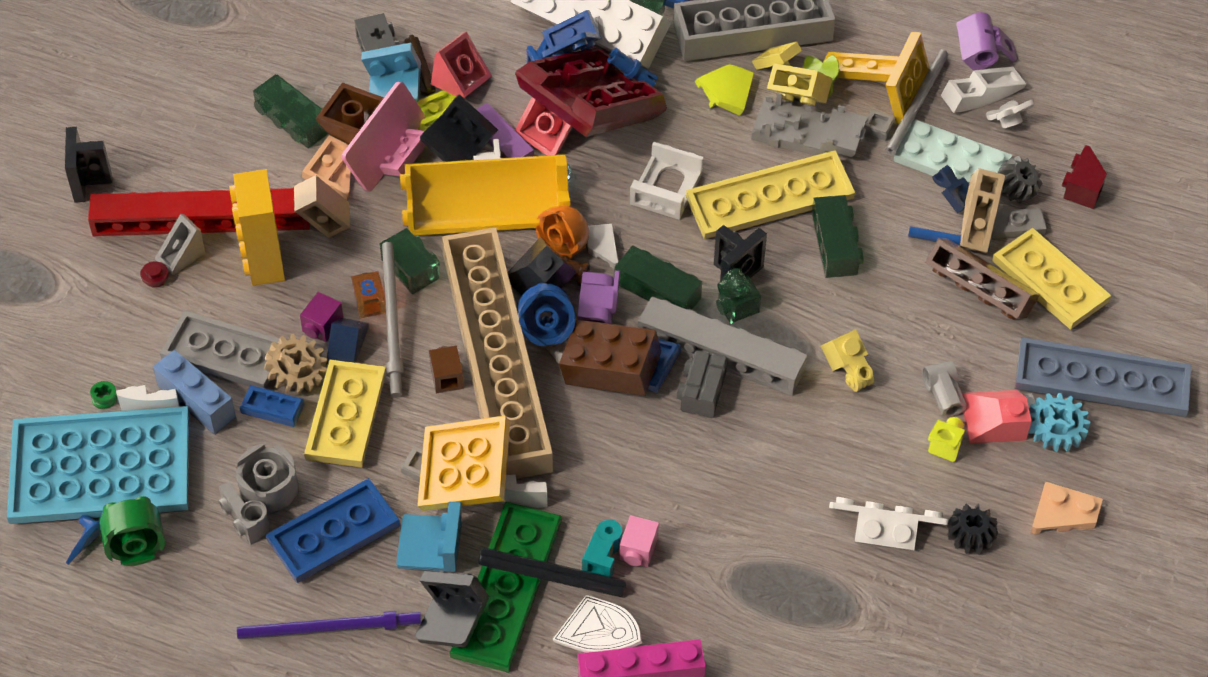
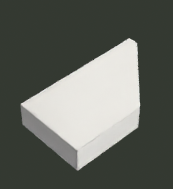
(602, 243)

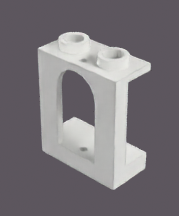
(659, 200)

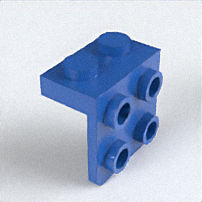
(571, 35)

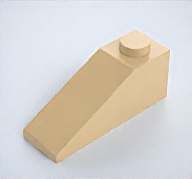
(981, 209)

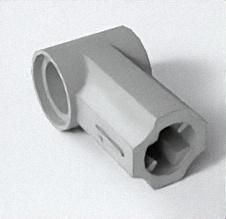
(943, 382)

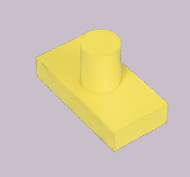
(777, 55)

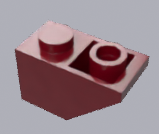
(1086, 180)

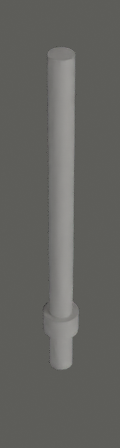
(394, 366)

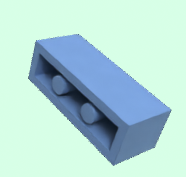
(201, 395)

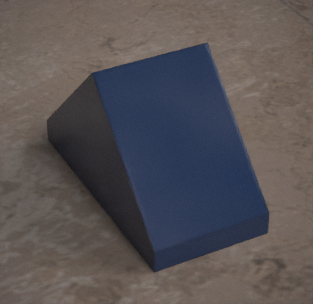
(346, 340)

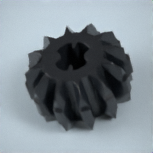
(972, 529)

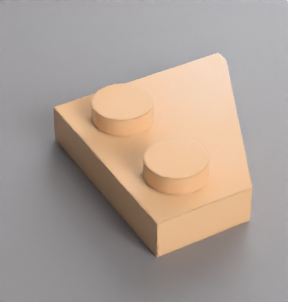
(330, 167)

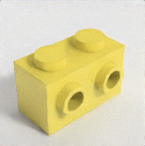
(799, 83)

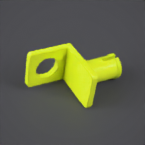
(946, 438)

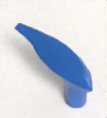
(91, 531)

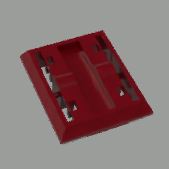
(590, 91)

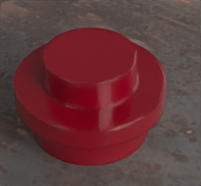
(154, 274)

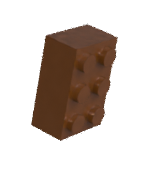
(610, 357)

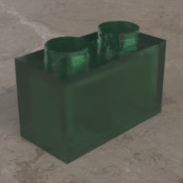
(412, 261)

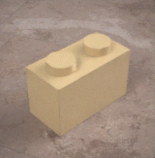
(321, 206)

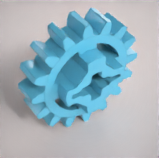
(1058, 423)

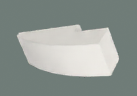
(982, 88)

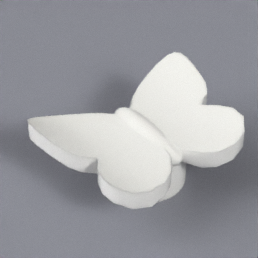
(1009, 113)

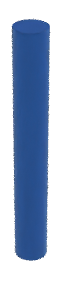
(932, 235)

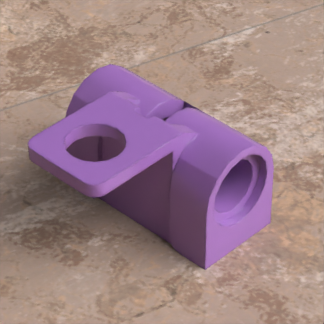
(982, 40)
(598, 297)

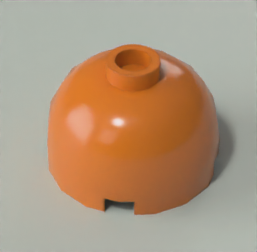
(563, 230)

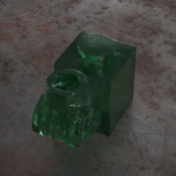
(737, 296)

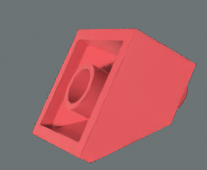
(543, 128)
(996, 416)

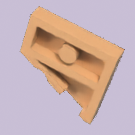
(1065, 510)

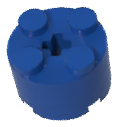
(543, 299)

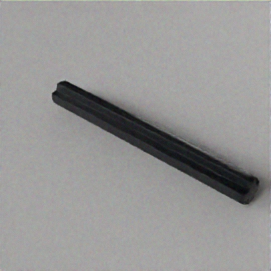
(552, 572)

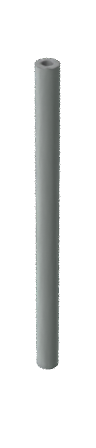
(917, 102)

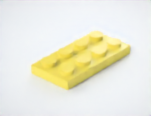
(1061, 283)
(345, 413)

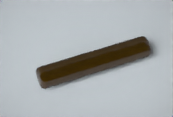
(425, 76)

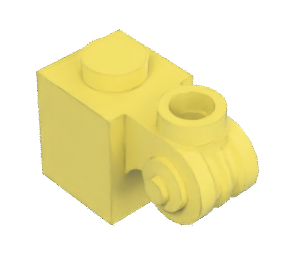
(849, 354)

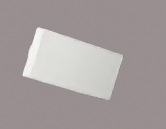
(137, 398)
(529, 494)

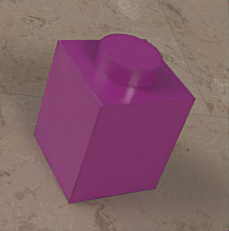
(319, 316)

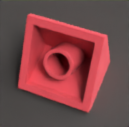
(459, 67)

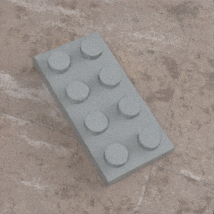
(221, 349)

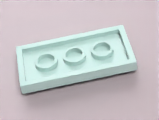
(932, 148)

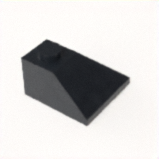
(538, 266)

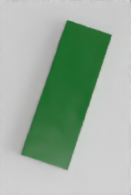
(502, 623)

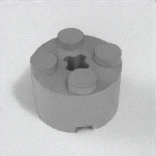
(268, 477)

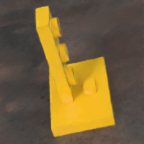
(901, 73)

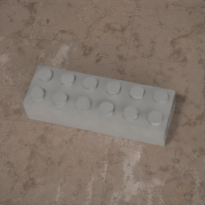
(746, 26)

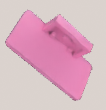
(386, 139)

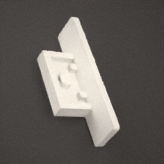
(885, 526)

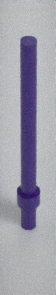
(388, 620)

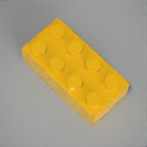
(256, 227)

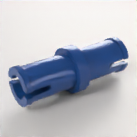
(631, 67)

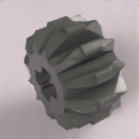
(1020, 179)

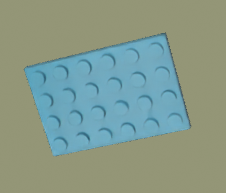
(88, 460)

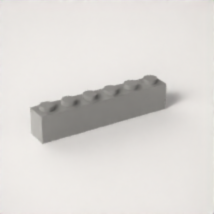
(747, 354)

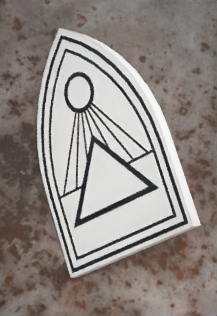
(599, 627)

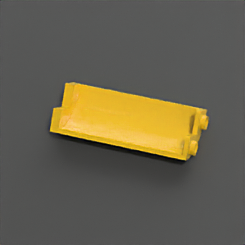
(482, 193)

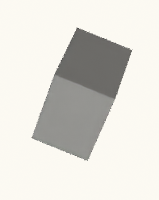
(181, 246)

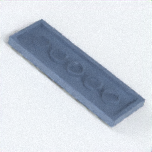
(1103, 376)

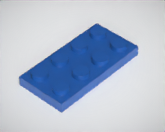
(332, 530)

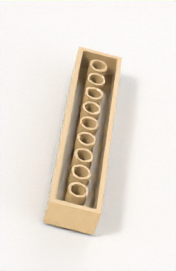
(497, 347)

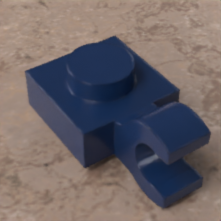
(955, 190)

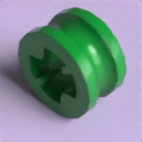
(107, 400)

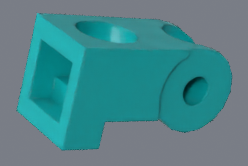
(601, 548)

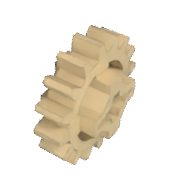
(309, 366)

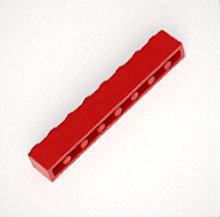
(158, 211)

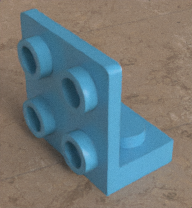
(391, 66)
(430, 540)

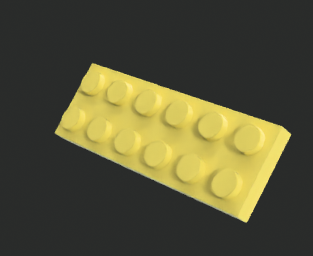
(768, 193)

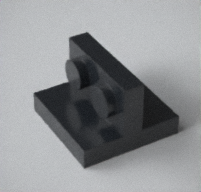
(85, 164)
(740, 253)

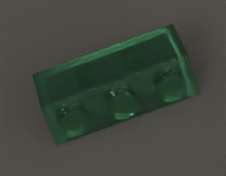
(289, 110)
(836, 236)
(652, 277)

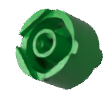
(131, 531)

